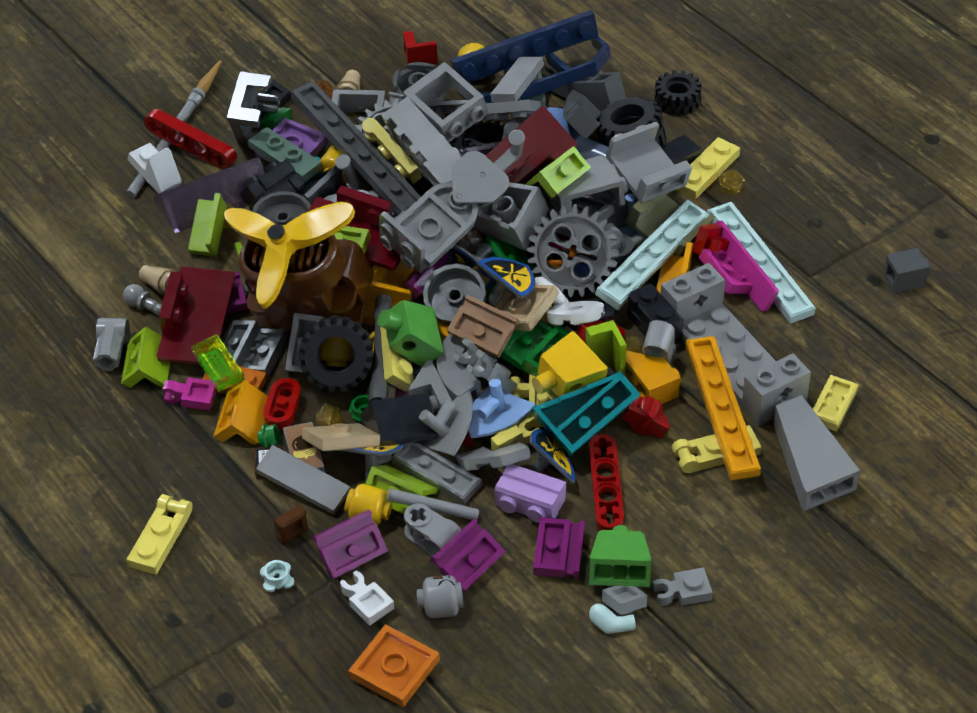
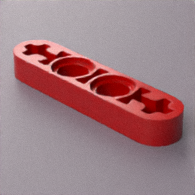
(166, 127)
(605, 484)

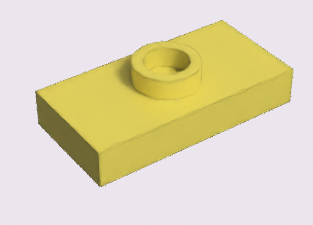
(835, 401)

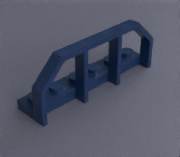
(538, 44)

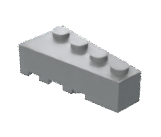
(421, 141)
(513, 215)

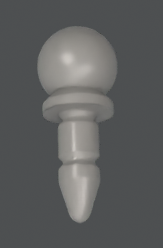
(136, 296)

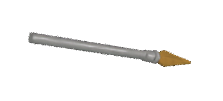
(195, 98)

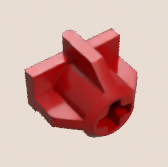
(646, 417)

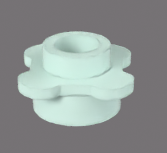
(274, 569)

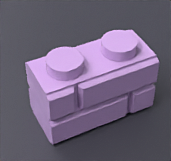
(529, 493)

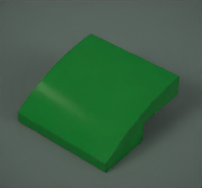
(527, 346)

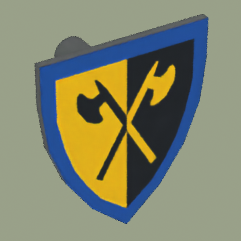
(461, 256)
(510, 275)
(550, 453)
(376, 455)

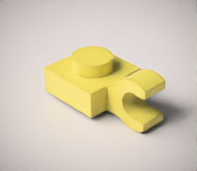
(513, 435)

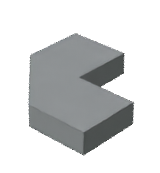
(497, 458)

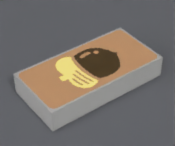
(302, 449)

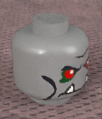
(440, 596)

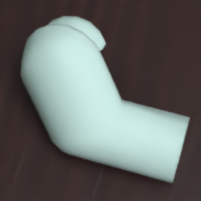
(609, 622)

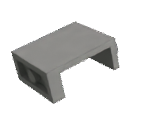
(645, 164)
(598, 178)

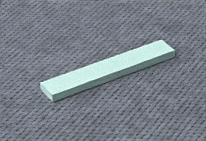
(650, 255)
(790, 299)

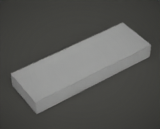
(517, 79)
(437, 471)
(303, 479)

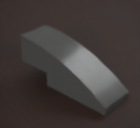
(581, 114)

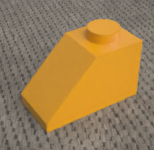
(652, 376)

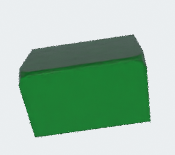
(271, 120)

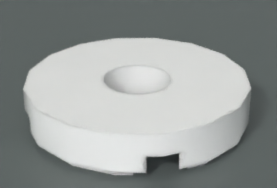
(576, 312)

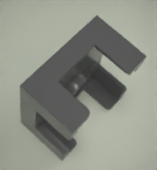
(248, 103)

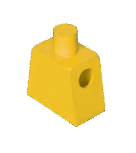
(568, 367)

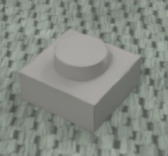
(624, 599)

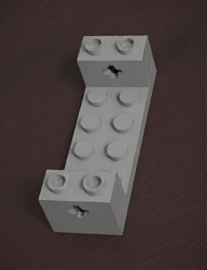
(751, 369)

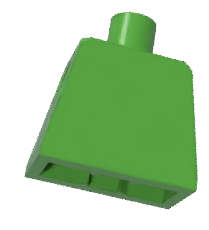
(412, 331)
(620, 558)

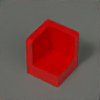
(419, 52)

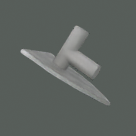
(450, 424)

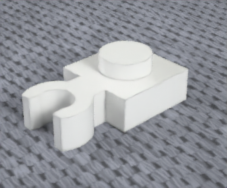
(367, 601)

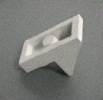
(156, 167)

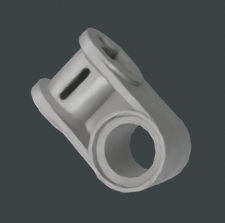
(660, 341)
(431, 532)

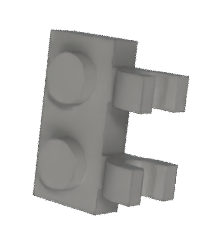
(484, 365)

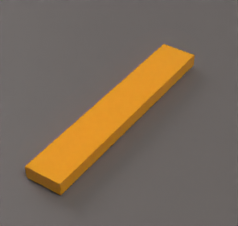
(723, 408)

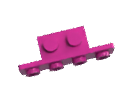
(741, 271)

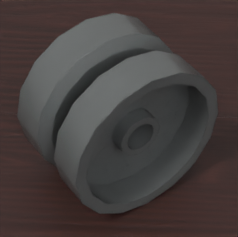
(282, 206)
(449, 286)

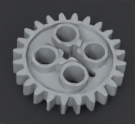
(580, 226)

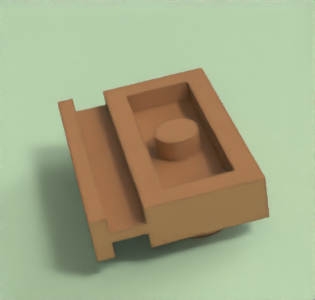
(483, 325)

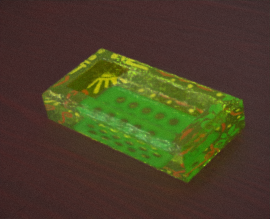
(217, 363)

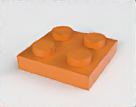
(394, 665)

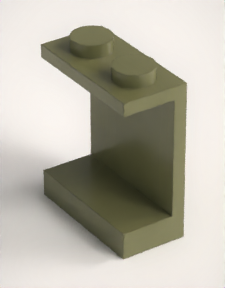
(650, 215)

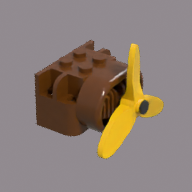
(302, 266)

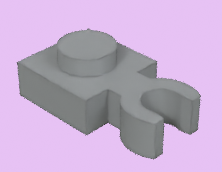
(688, 586)

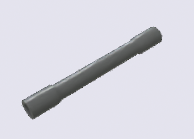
(378, 385)

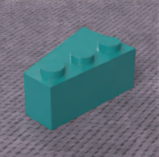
(586, 411)

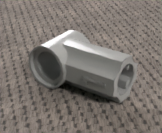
(110, 336)

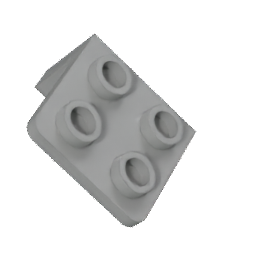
(397, 238)

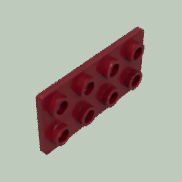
(542, 145)
(366, 216)
(193, 311)

